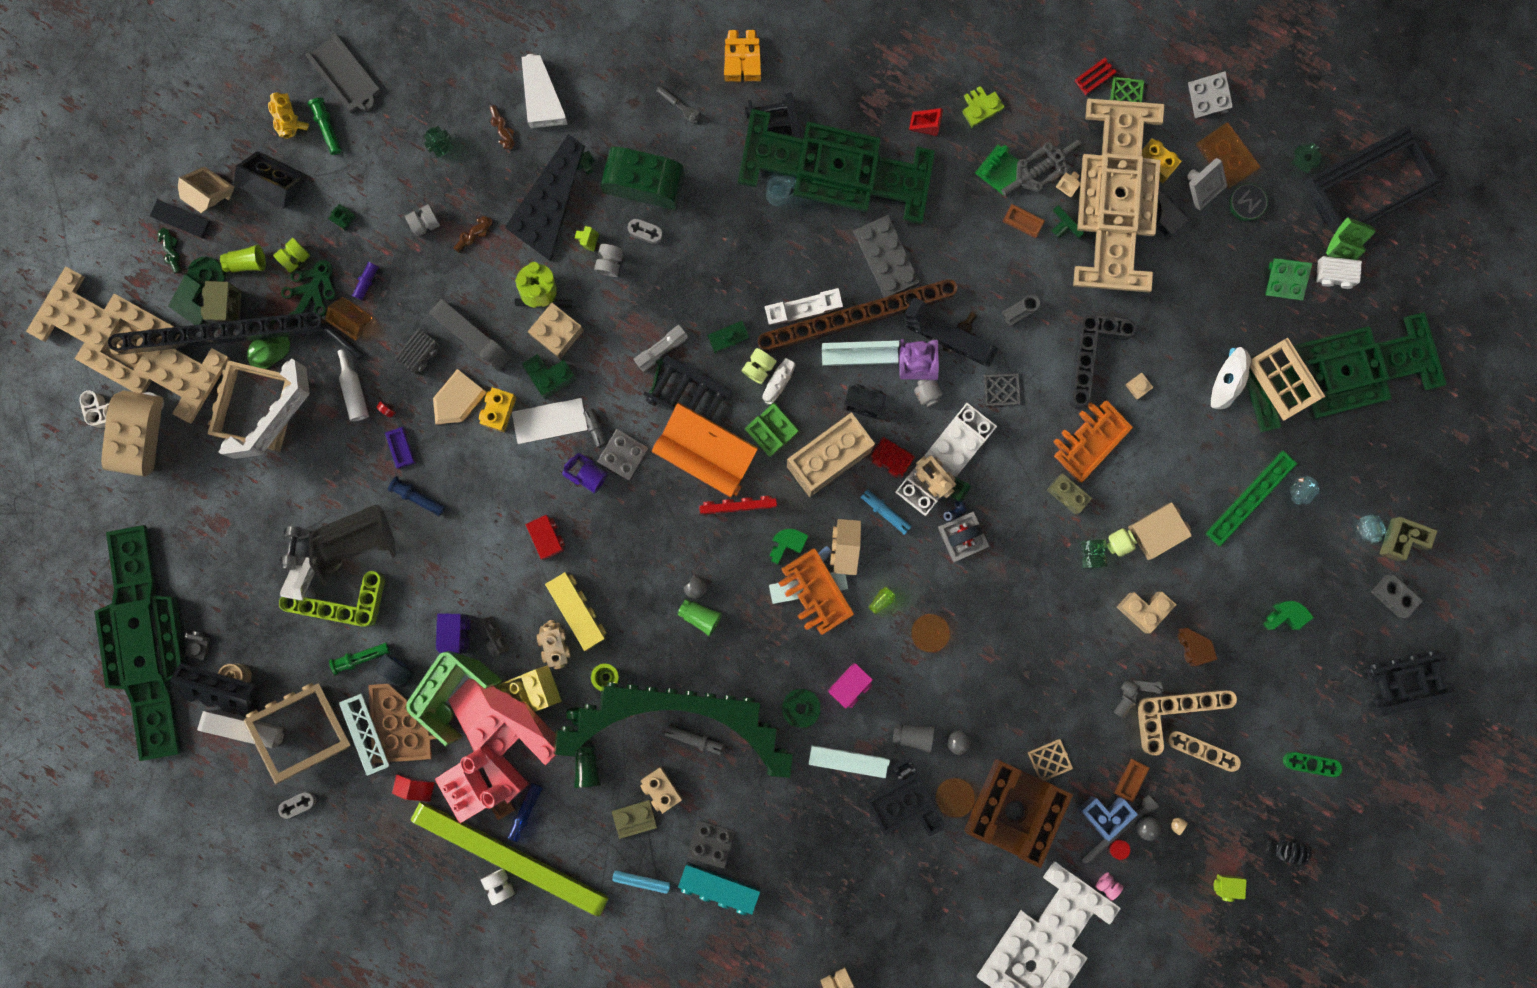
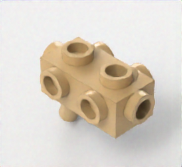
(939, 481)
(552, 639)

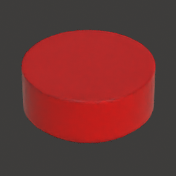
(386, 409)
(1119, 849)

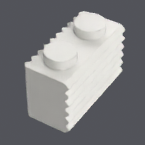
(1338, 272)

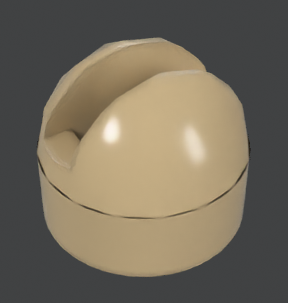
(1178, 825)

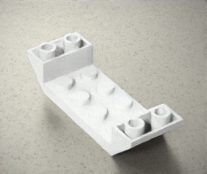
(276, 419)
(954, 450)

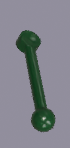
(659, 363)

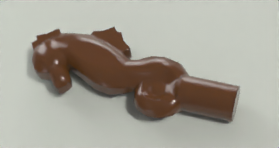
(505, 134)
(478, 230)

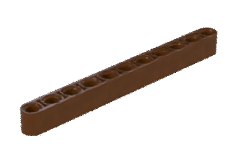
(849, 321)

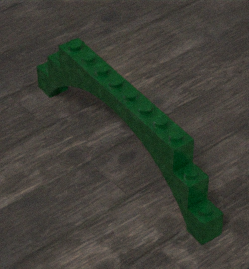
(623, 702)

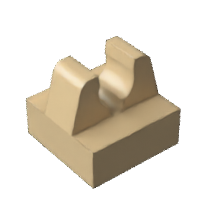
(1069, 183)

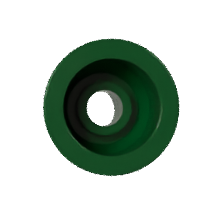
(586, 768)

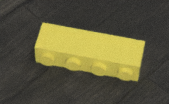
(575, 611)

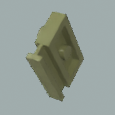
(634, 819)

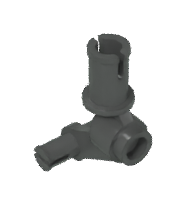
(1130, 691)

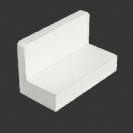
(298, 581)

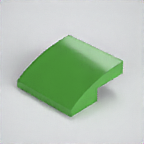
(1349, 239)
(772, 429)

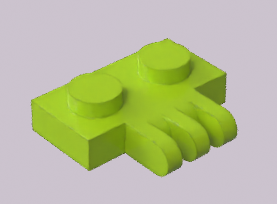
(981, 106)

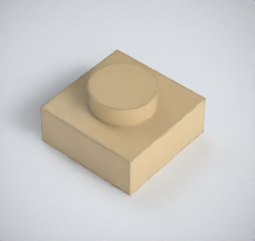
(1139, 386)

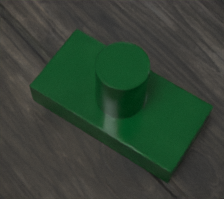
(1065, 224)
(728, 336)

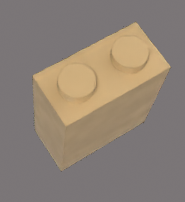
(1160, 530)

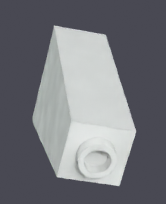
(541, 99)
(233, 727)

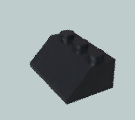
(269, 179)

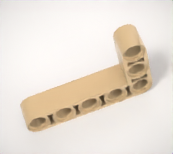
(1176, 707)

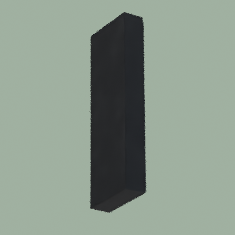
(180, 219)

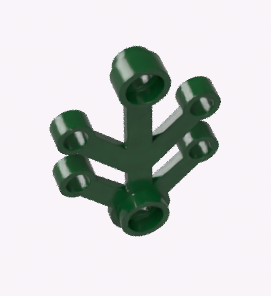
(311, 289)

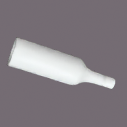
(352, 390)

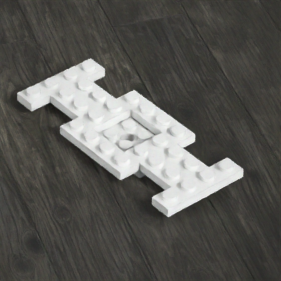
(1048, 938)

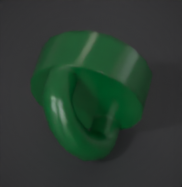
(572, 714)

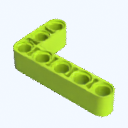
(338, 609)

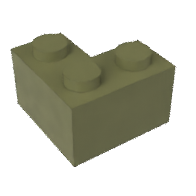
(1403, 535)

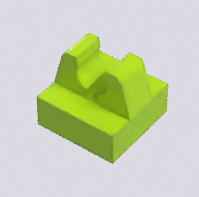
(587, 238)

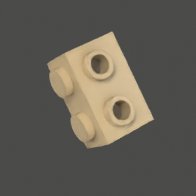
(661, 790)

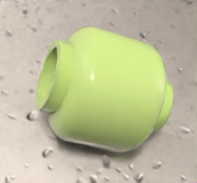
(1121, 542)

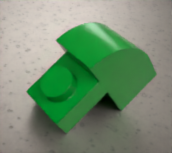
(788, 539)
(1290, 611)

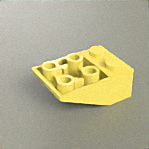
(534, 688)

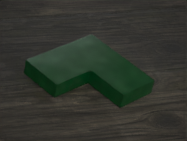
(184, 300)

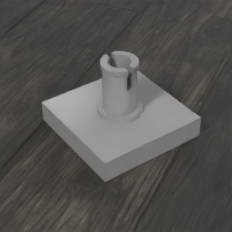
(1207, 183)

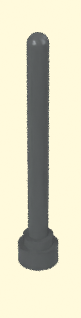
(1147, 806)

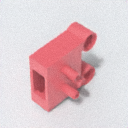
(467, 789)

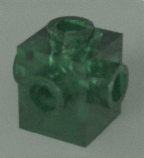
(437, 141)
(1307, 164)

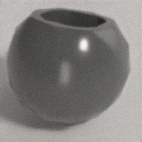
(695, 587)
(959, 742)
(1149, 828)

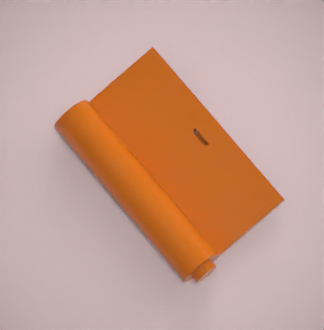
(705, 450)

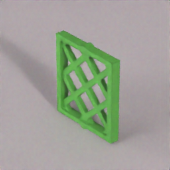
(1128, 81)

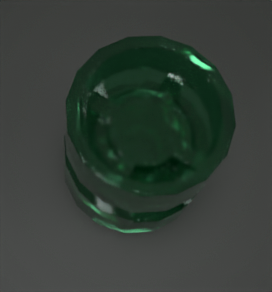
(1094, 554)

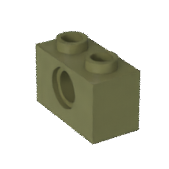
(1069, 494)

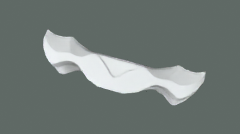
(1238, 365)

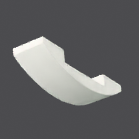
(804, 308)

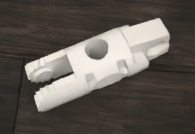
(778, 381)

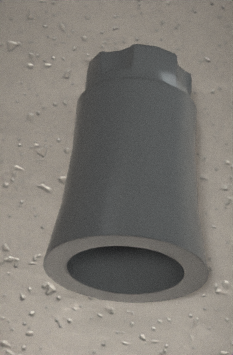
(914, 736)

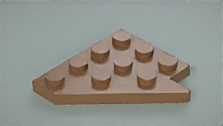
(398, 731)

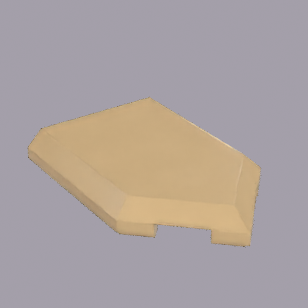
(456, 399)

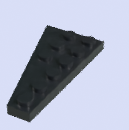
(545, 205)

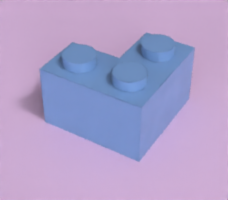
(1110, 820)

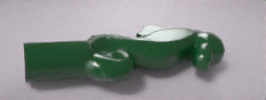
(168, 244)

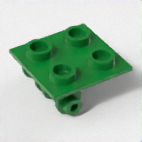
(998, 168)
(1288, 278)

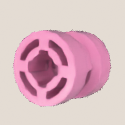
(1109, 886)

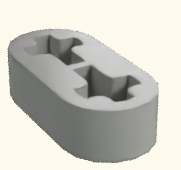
(643, 235)
(295, 801)

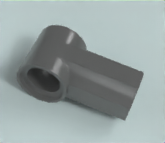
(1020, 310)

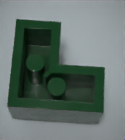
(548, 380)

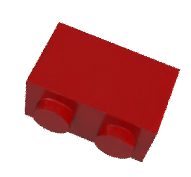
(545, 537)

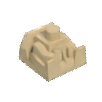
(203, 189)

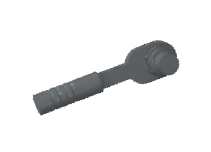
(688, 112)

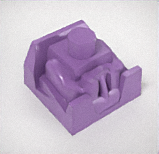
(918, 360)

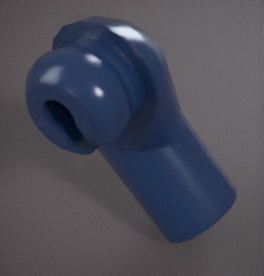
(953, 514)

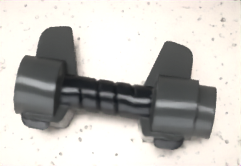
(290, 559)

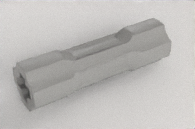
(672, 340)

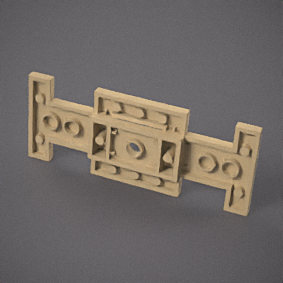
(1118, 218)
(95, 326)

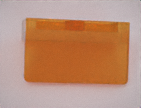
(347, 317)

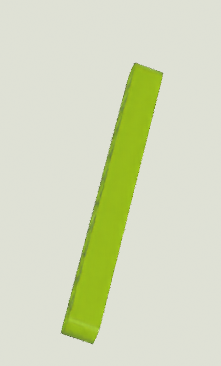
(510, 859)

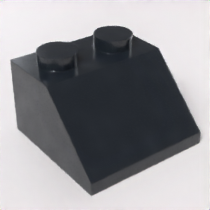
(864, 401)

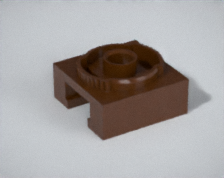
(1036, 828)

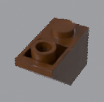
(1197, 647)

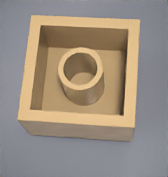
(555, 331)

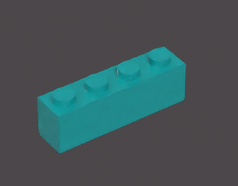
(719, 888)

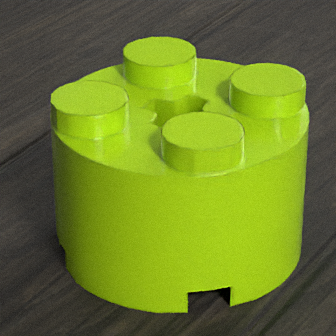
(536, 285)

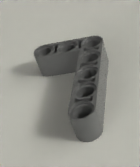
(470, 335)

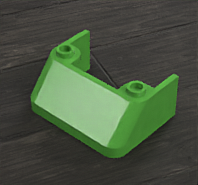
(430, 697)

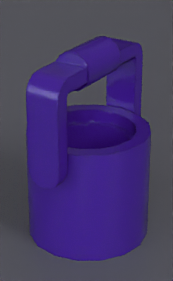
(589, 476)

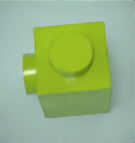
(1230, 887)

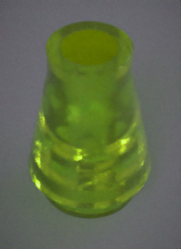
(882, 600)

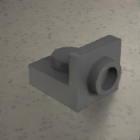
(197, 645)

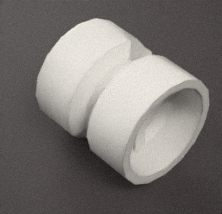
(494, 880)

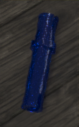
(524, 812)

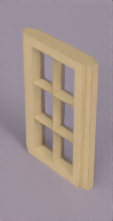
(1300, 368)

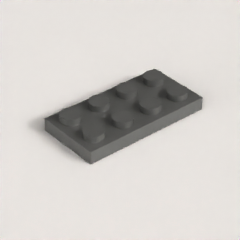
(886, 256)

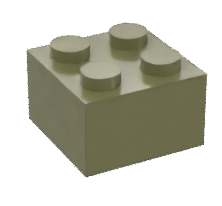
(221, 302)

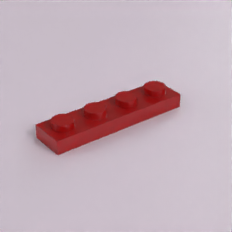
(730, 506)

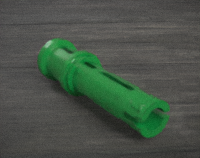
(322, 117)
(350, 663)

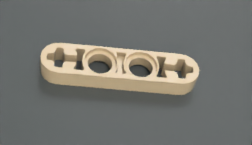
(1203, 750)

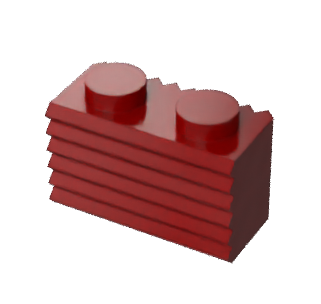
(891, 457)

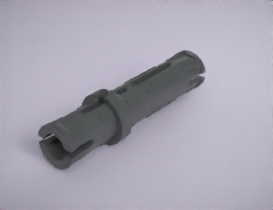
(702, 743)

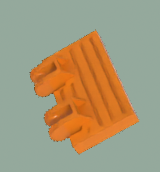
(1095, 441)
(819, 592)

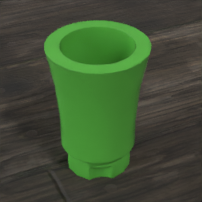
(700, 616)

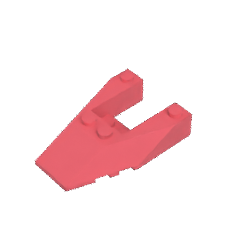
(493, 724)

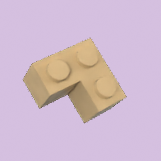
(846, 546)
(1146, 615)

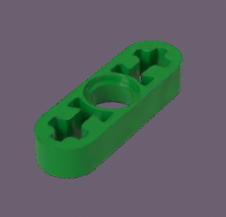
(1325, 772)

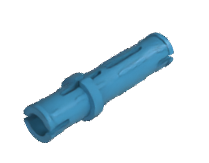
(879, 506)

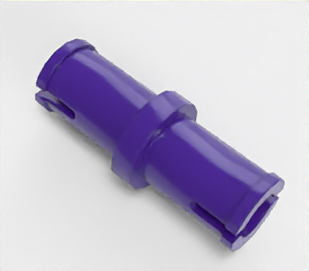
(365, 281)

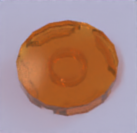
(930, 633)
(954, 797)

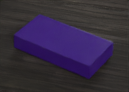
(400, 447)

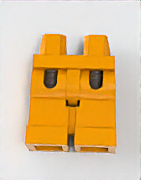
(740, 59)

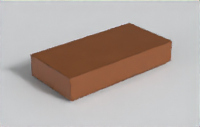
(1023, 221)
(1131, 780)

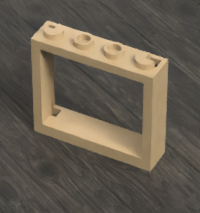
(224, 395)
(309, 762)

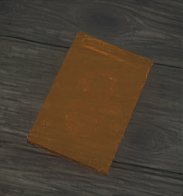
(1228, 148)

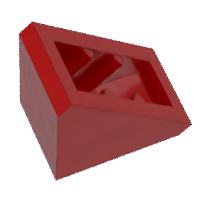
(926, 121)
(413, 788)

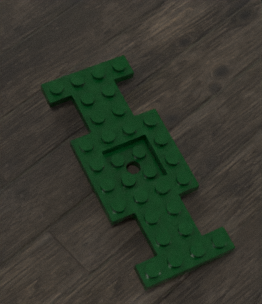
(814, 159)
(1369, 366)

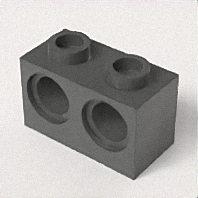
(1394, 600)

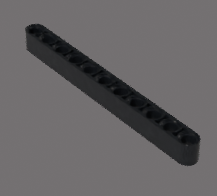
(207, 337)

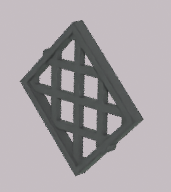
(1001, 376)

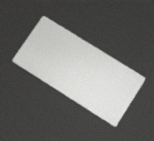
(549, 420)

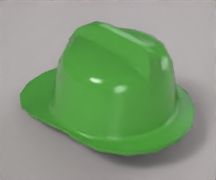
(266, 352)

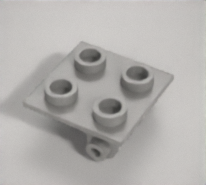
(1210, 95)
(622, 454)

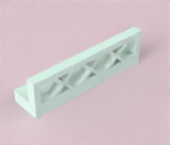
(860, 353)
(357, 734)
(848, 761)

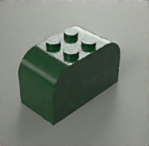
(643, 177)

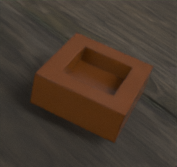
(503, 809)

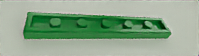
(1251, 498)

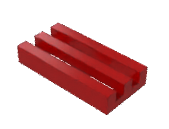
(1107, 67)

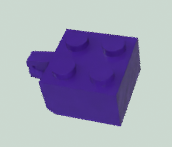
(452, 633)

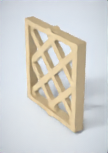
(1055, 773)

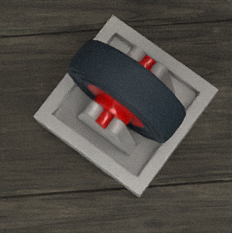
(963, 536)

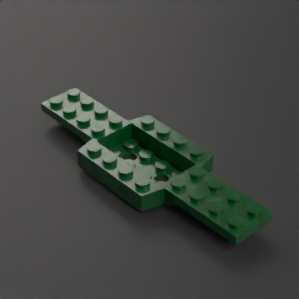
(121, 645)

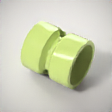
(763, 361)

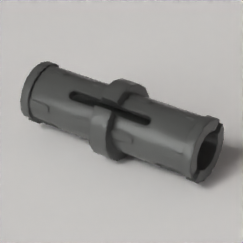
(595, 428)

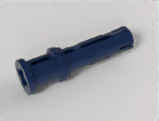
(409, 493)

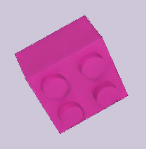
(850, 686)

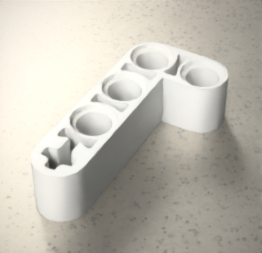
(99, 407)

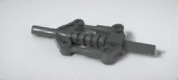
(1055, 158)

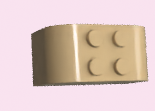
(131, 433)

